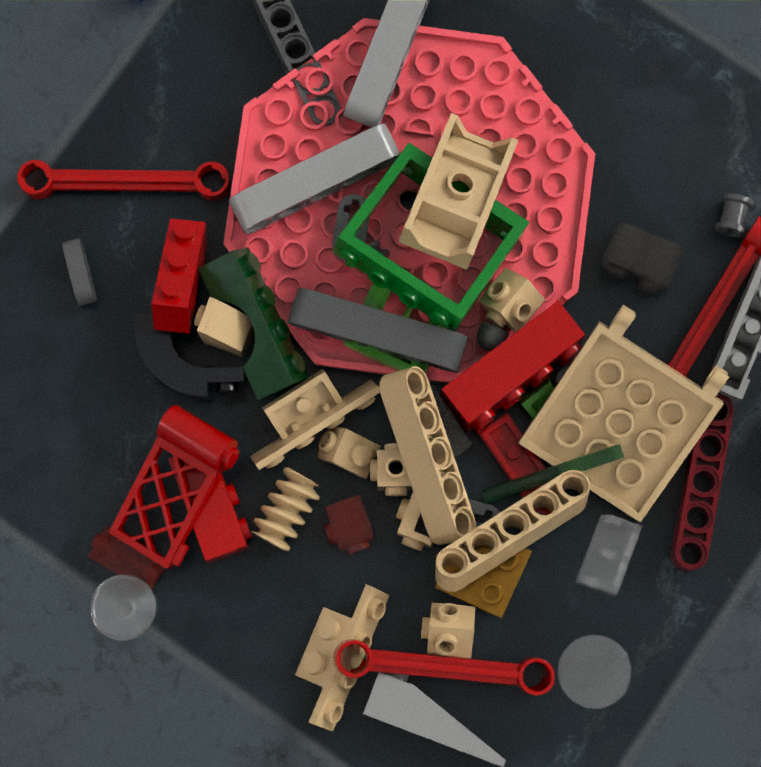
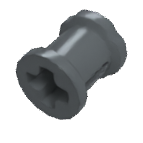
(734, 215)

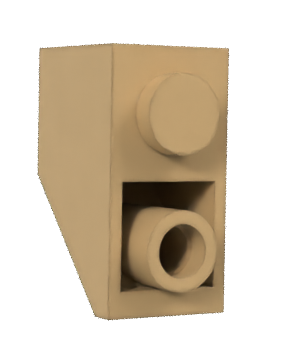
(224, 327)

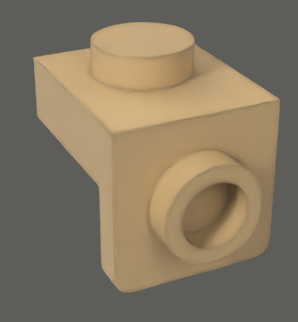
(347, 451)
(410, 514)

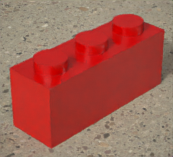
(179, 276)
(218, 525)

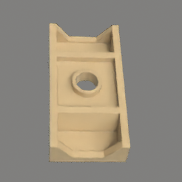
(451, 221)

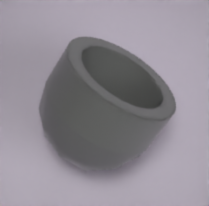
(490, 336)

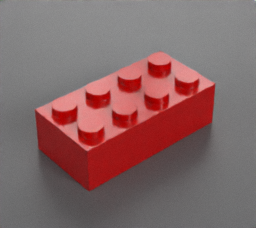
(513, 366)

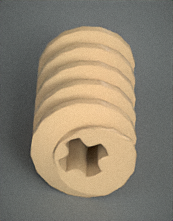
(286, 509)

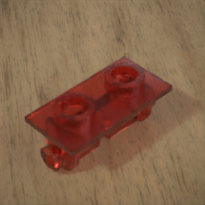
(124, 559)

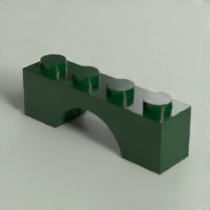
(274, 360)

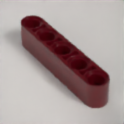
(702, 501)

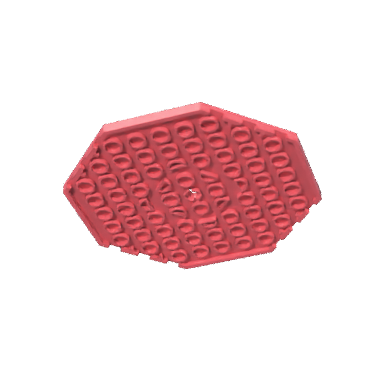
(441, 76)

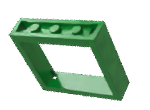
(410, 289)

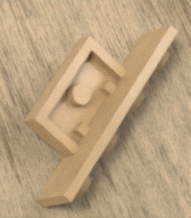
(306, 411)
(317, 660)

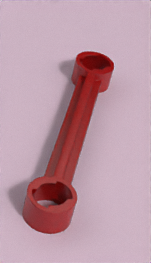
(123, 180)
(718, 301)
(445, 667)

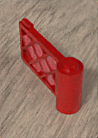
(197, 445)

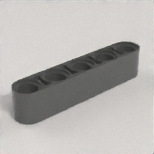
(293, 37)
(377, 328)

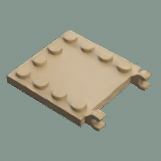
(628, 399)

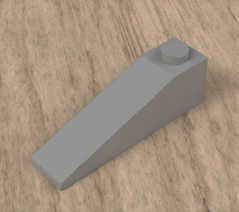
(410, 709)

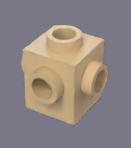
(511, 300)
(393, 484)
(449, 630)

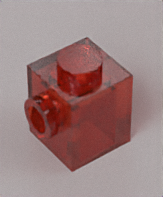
(349, 525)

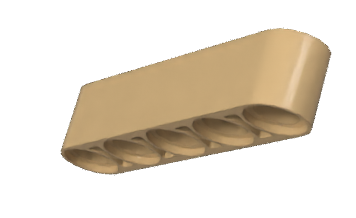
(427, 455)
(505, 545)

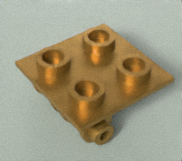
(496, 587)

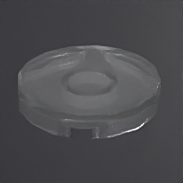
(594, 671)

